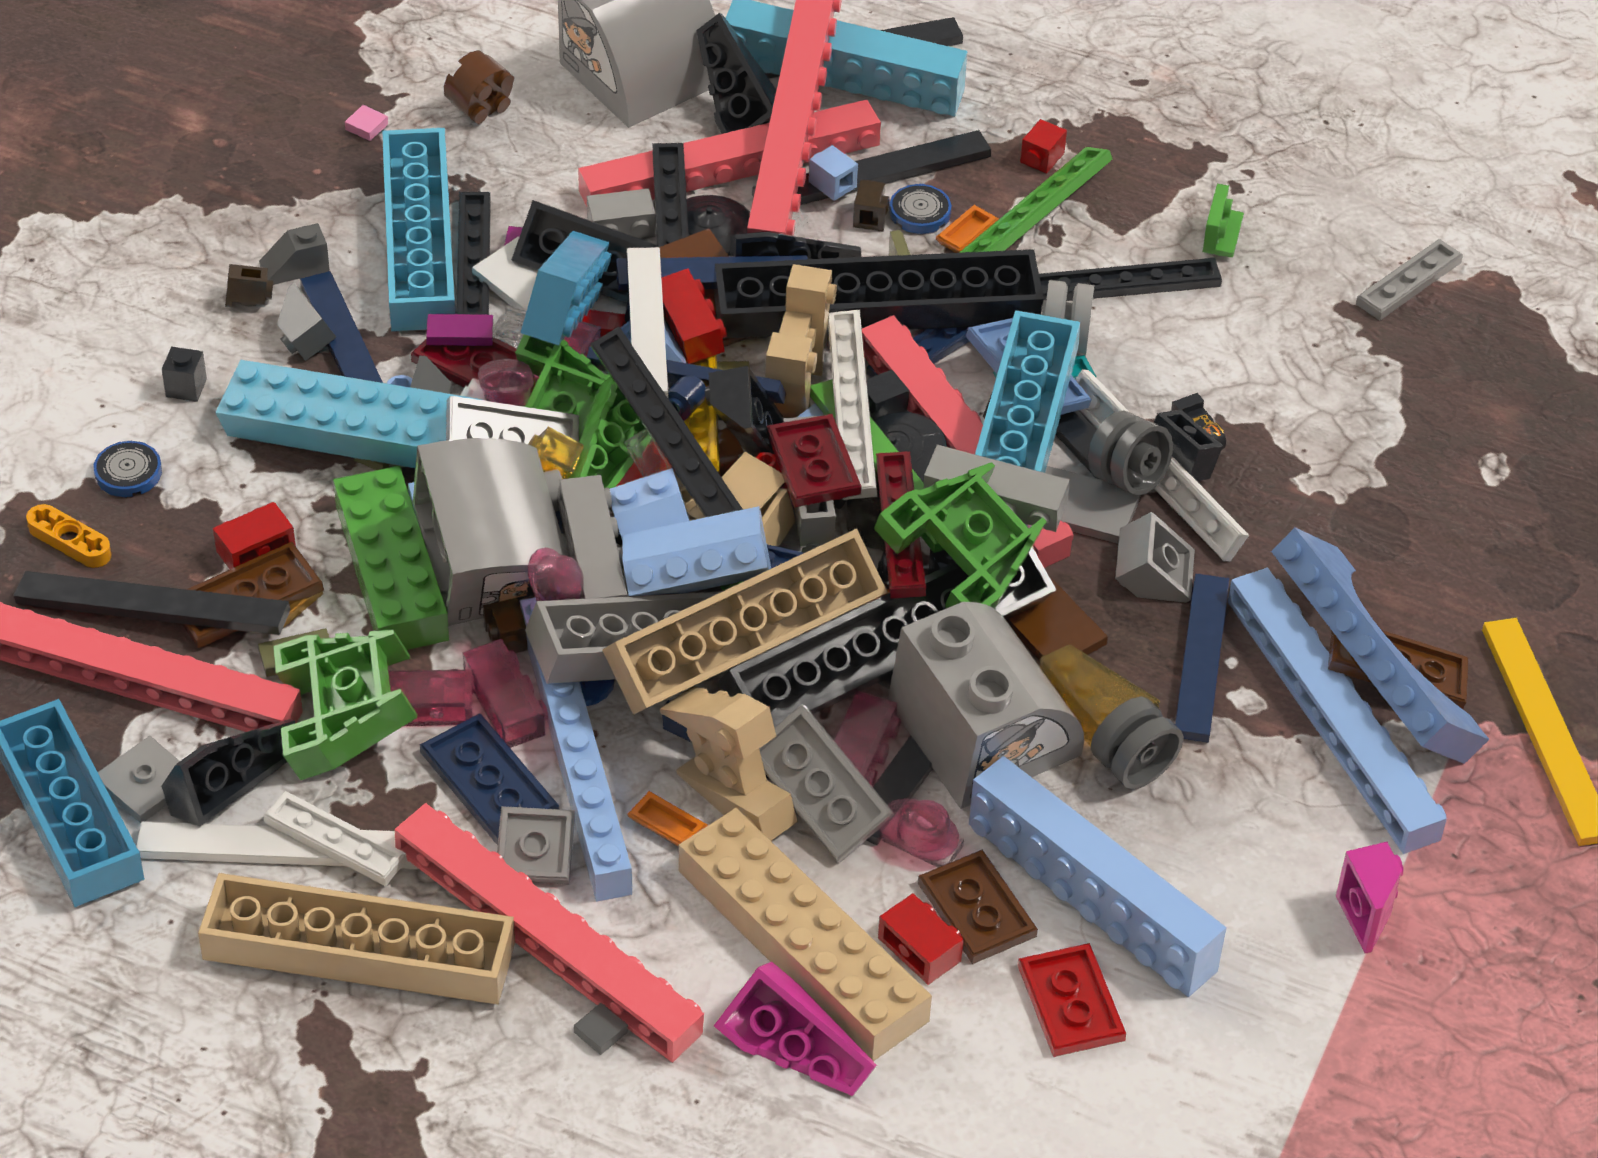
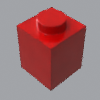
(1043, 146)

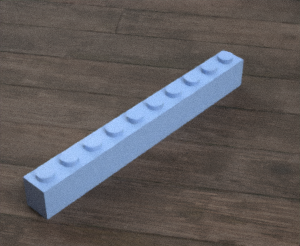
(1337, 711)
(584, 781)

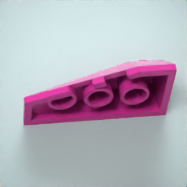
(789, 1027)

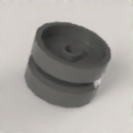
(1130, 452)
(1137, 742)

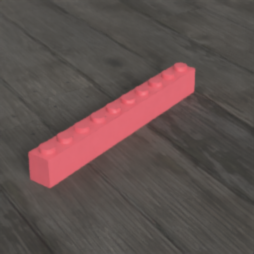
(793, 117)
(733, 154)
(891, 347)
(144, 672)
(551, 932)

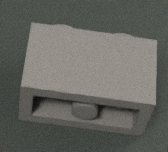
(624, 211)

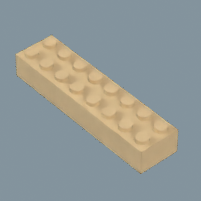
(744, 621)
(804, 933)
(357, 938)

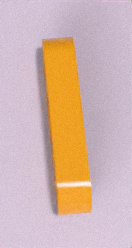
(74, 548)

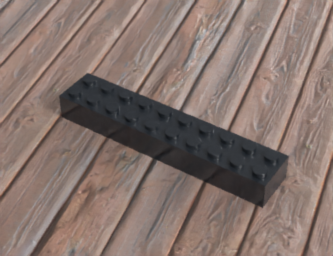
(916, 289)
(862, 644)

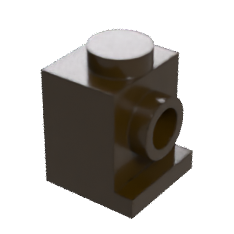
(870, 206)
(248, 285)
(506, 622)

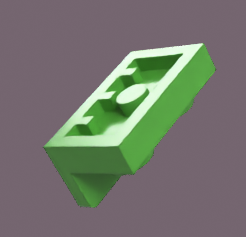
(1222, 225)

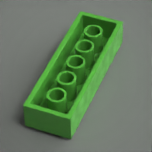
(391, 557)

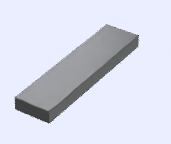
(1409, 279)

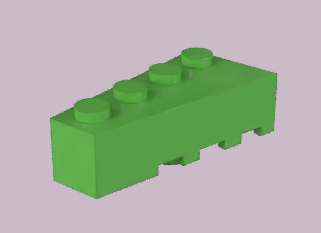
(604, 436)

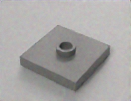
(137, 778)
(537, 842)

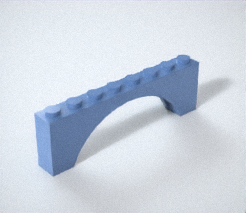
(1428, 714)

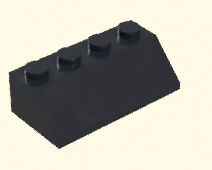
(549, 227)
(743, 407)

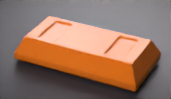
(966, 229)
(665, 819)

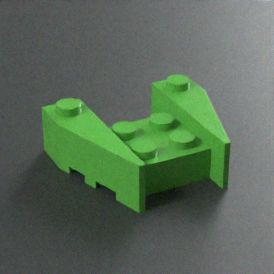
(565, 378)
(970, 527)
(348, 696)

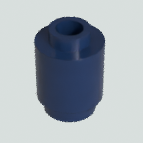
(687, 395)

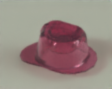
(506, 382)
(554, 576)
(921, 829)

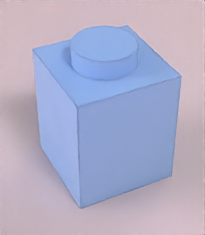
(833, 172)

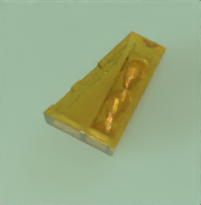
(1088, 687)

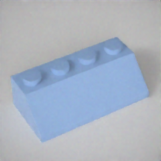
(696, 554)

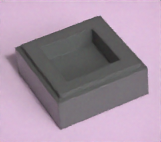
(600, 1028)

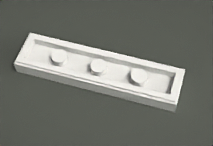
(335, 838)

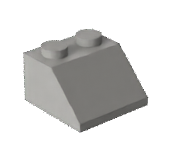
(1154, 561)

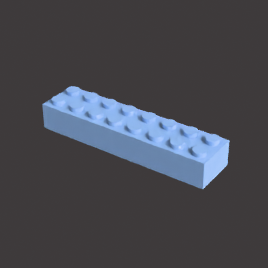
(1096, 876)

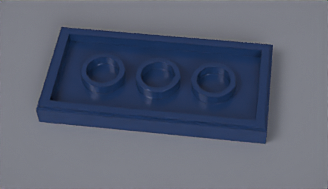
(484, 772)

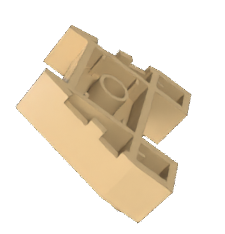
(801, 342)
(728, 757)

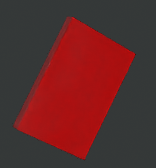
(1071, 1000)

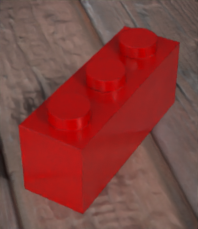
(691, 317)

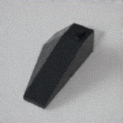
(737, 82)
(785, 245)
(223, 772)

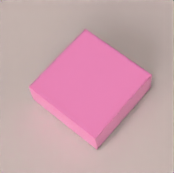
(366, 122)

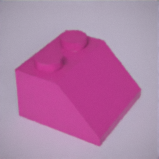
(1369, 890)

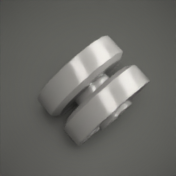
(1077, 311)

